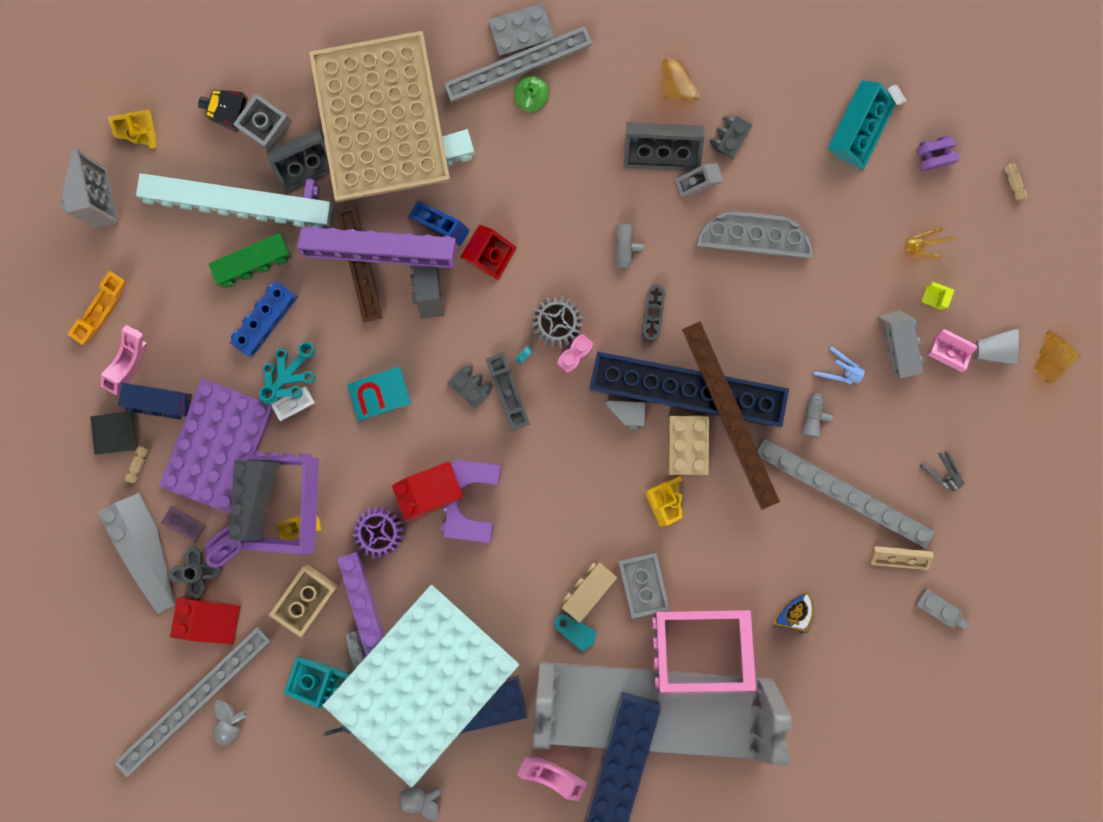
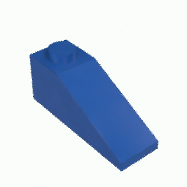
(439, 222)

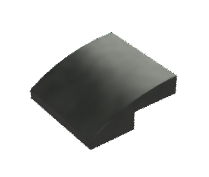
(112, 433)

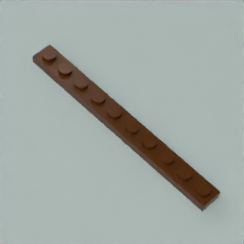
(730, 415)

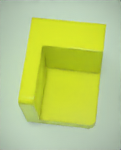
(937, 296)

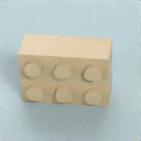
(688, 445)
(304, 600)

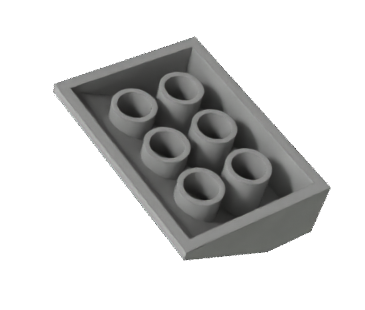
(88, 192)

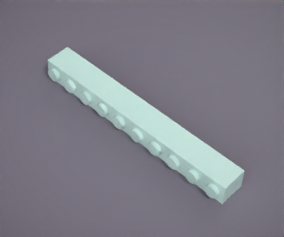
(234, 201)

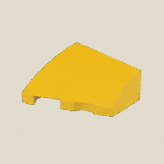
(135, 127)
(666, 501)

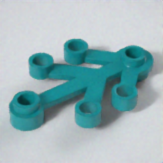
(286, 375)

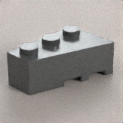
(427, 290)

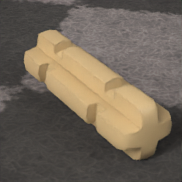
(1015, 181)
(136, 464)

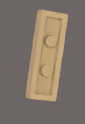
(901, 558)

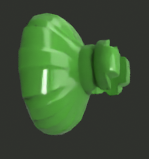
(532, 100)

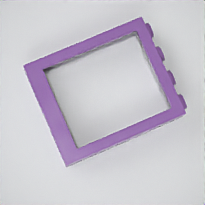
(308, 513)

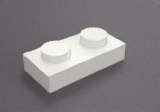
(290, 406)

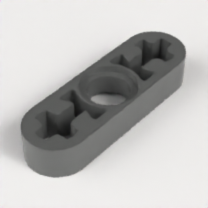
(660, 299)

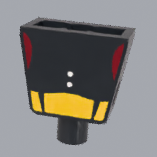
(224, 107)

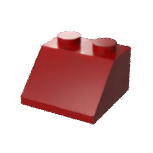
(488, 251)

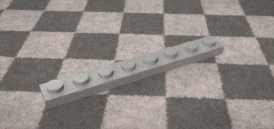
(518, 64)

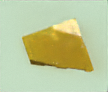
(677, 81)
(1055, 357)

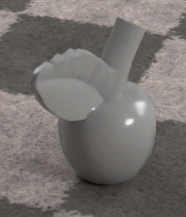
(227, 727)
(414, 801)

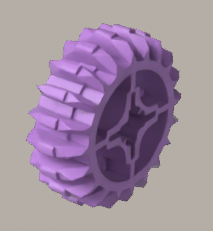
(370, 527)

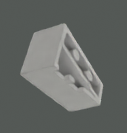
(903, 343)

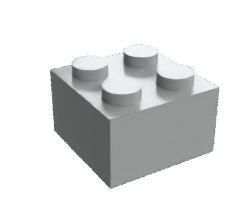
(262, 122)

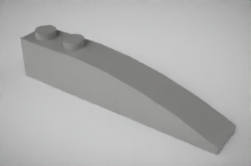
(139, 546)

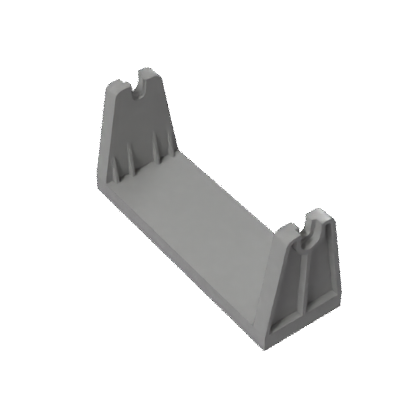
(581, 700)

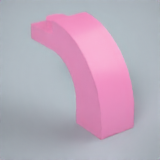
(126, 361)
(553, 776)

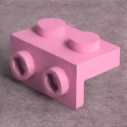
(952, 350)

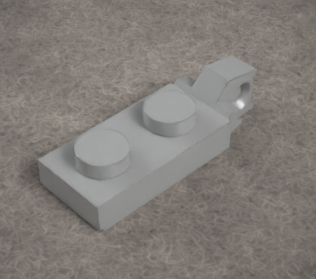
(941, 610)

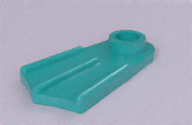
(576, 632)

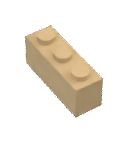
(588, 591)

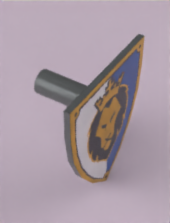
(797, 614)

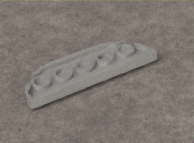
(756, 235)

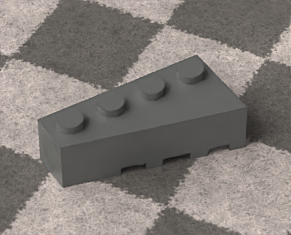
(250, 498)

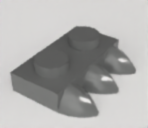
(731, 137)
(469, 387)

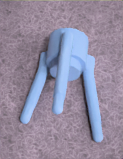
(852, 371)

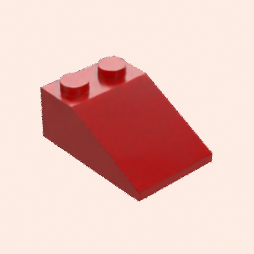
(427, 491)
(205, 620)

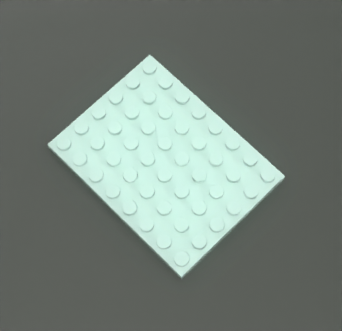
(421, 685)

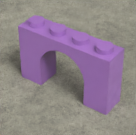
(456, 523)

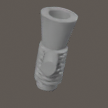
(624, 245)
(814, 415)

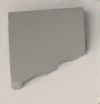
(999, 348)

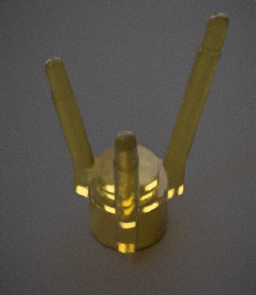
(915, 244)

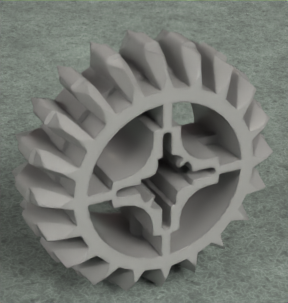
(549, 336)

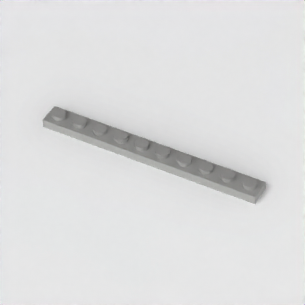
(845, 493)
(192, 701)

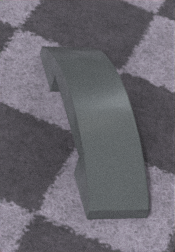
(507, 391)

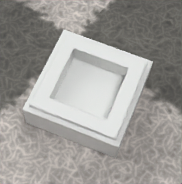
(897, 95)

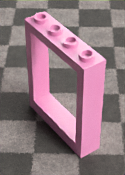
(747, 653)

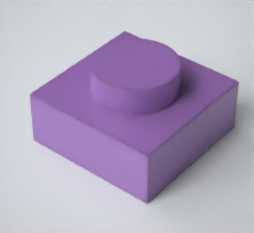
(311, 189)

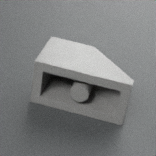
(699, 179)
(628, 413)

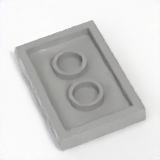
(521, 30)
(643, 585)

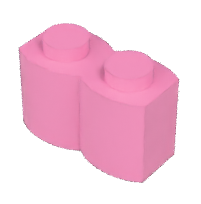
(579, 349)

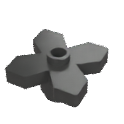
(196, 582)

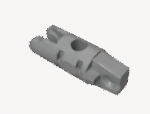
(355, 648)

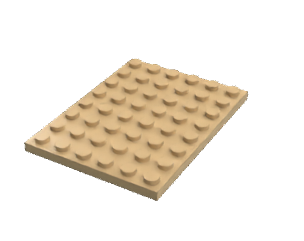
(379, 116)

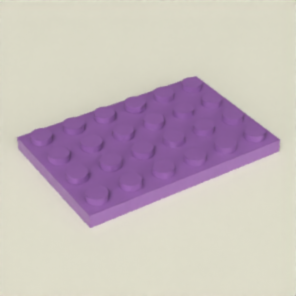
(216, 431)

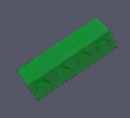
(250, 260)

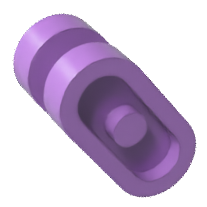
(928, 149)
(221, 548)

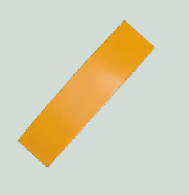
(99, 309)

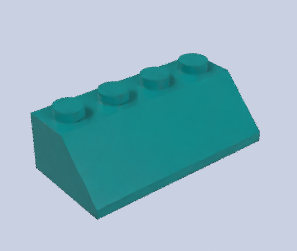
(862, 124)

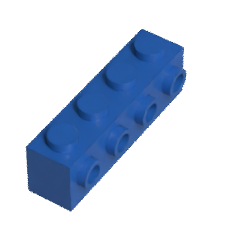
(263, 319)

